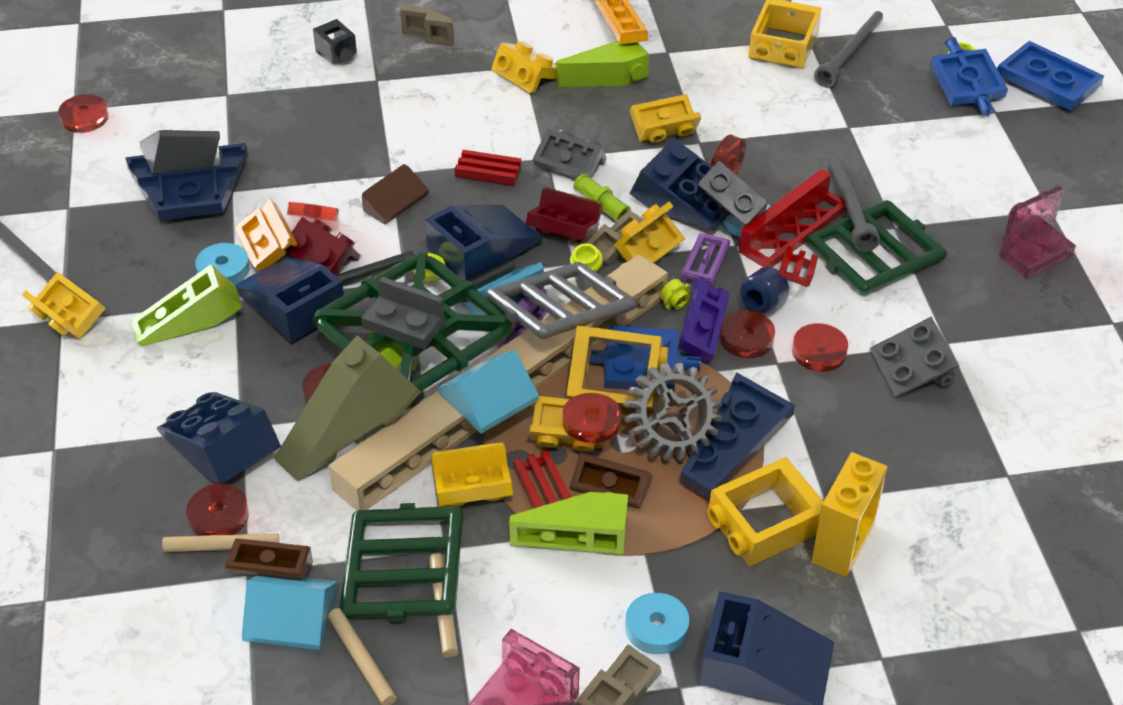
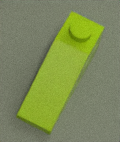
(604, 66)
(191, 307)
(578, 523)

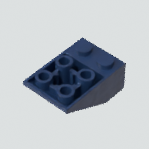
(675, 178)
(477, 237)
(291, 294)
(220, 435)
(764, 653)

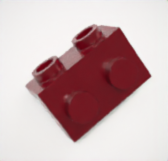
(566, 215)
(320, 246)

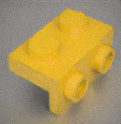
(523, 66)
(664, 118)
(651, 237)
(66, 305)
(548, 426)
(471, 474)

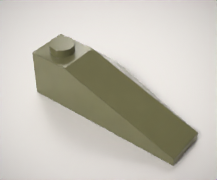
(349, 402)

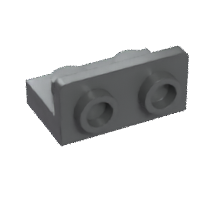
(568, 154)
(732, 194)
(405, 314)

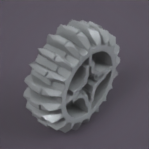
(700, 398)

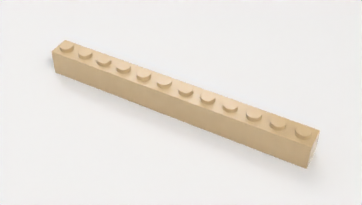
(434, 425)

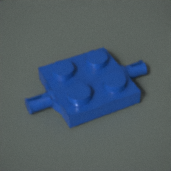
(968, 76)
(627, 362)

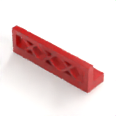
(785, 217)

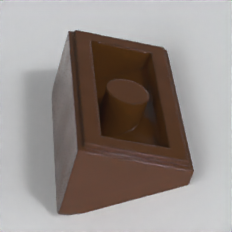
(393, 194)
(603, 476)
(269, 559)

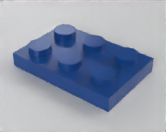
(1050, 75)

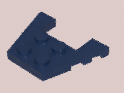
(190, 190)

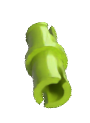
(592, 190)

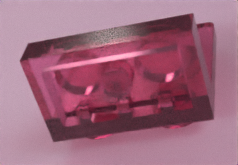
(1030, 234)
(529, 676)

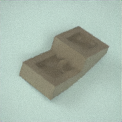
(428, 23)
(606, 237)
(623, 681)

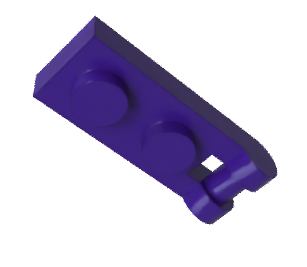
(704, 320)

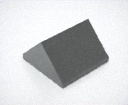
(180, 149)

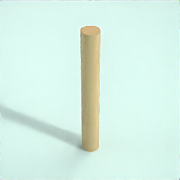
(211, 542)
(445, 622)
(362, 657)

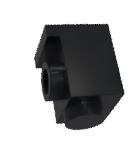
(337, 49)

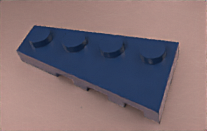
(748, 422)

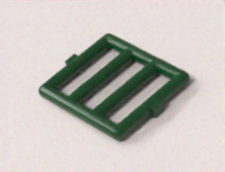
(885, 274)
(448, 575)

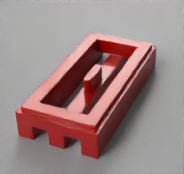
(488, 167)
(799, 261)
(535, 465)

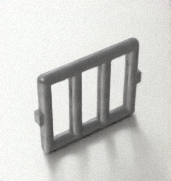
(565, 319)

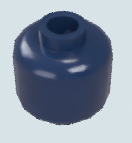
(764, 291)

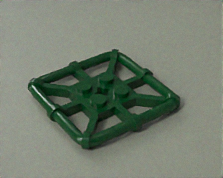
(493, 320)

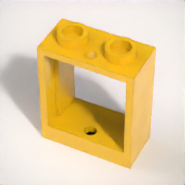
(776, 16)
(582, 352)
(790, 488)
(848, 514)

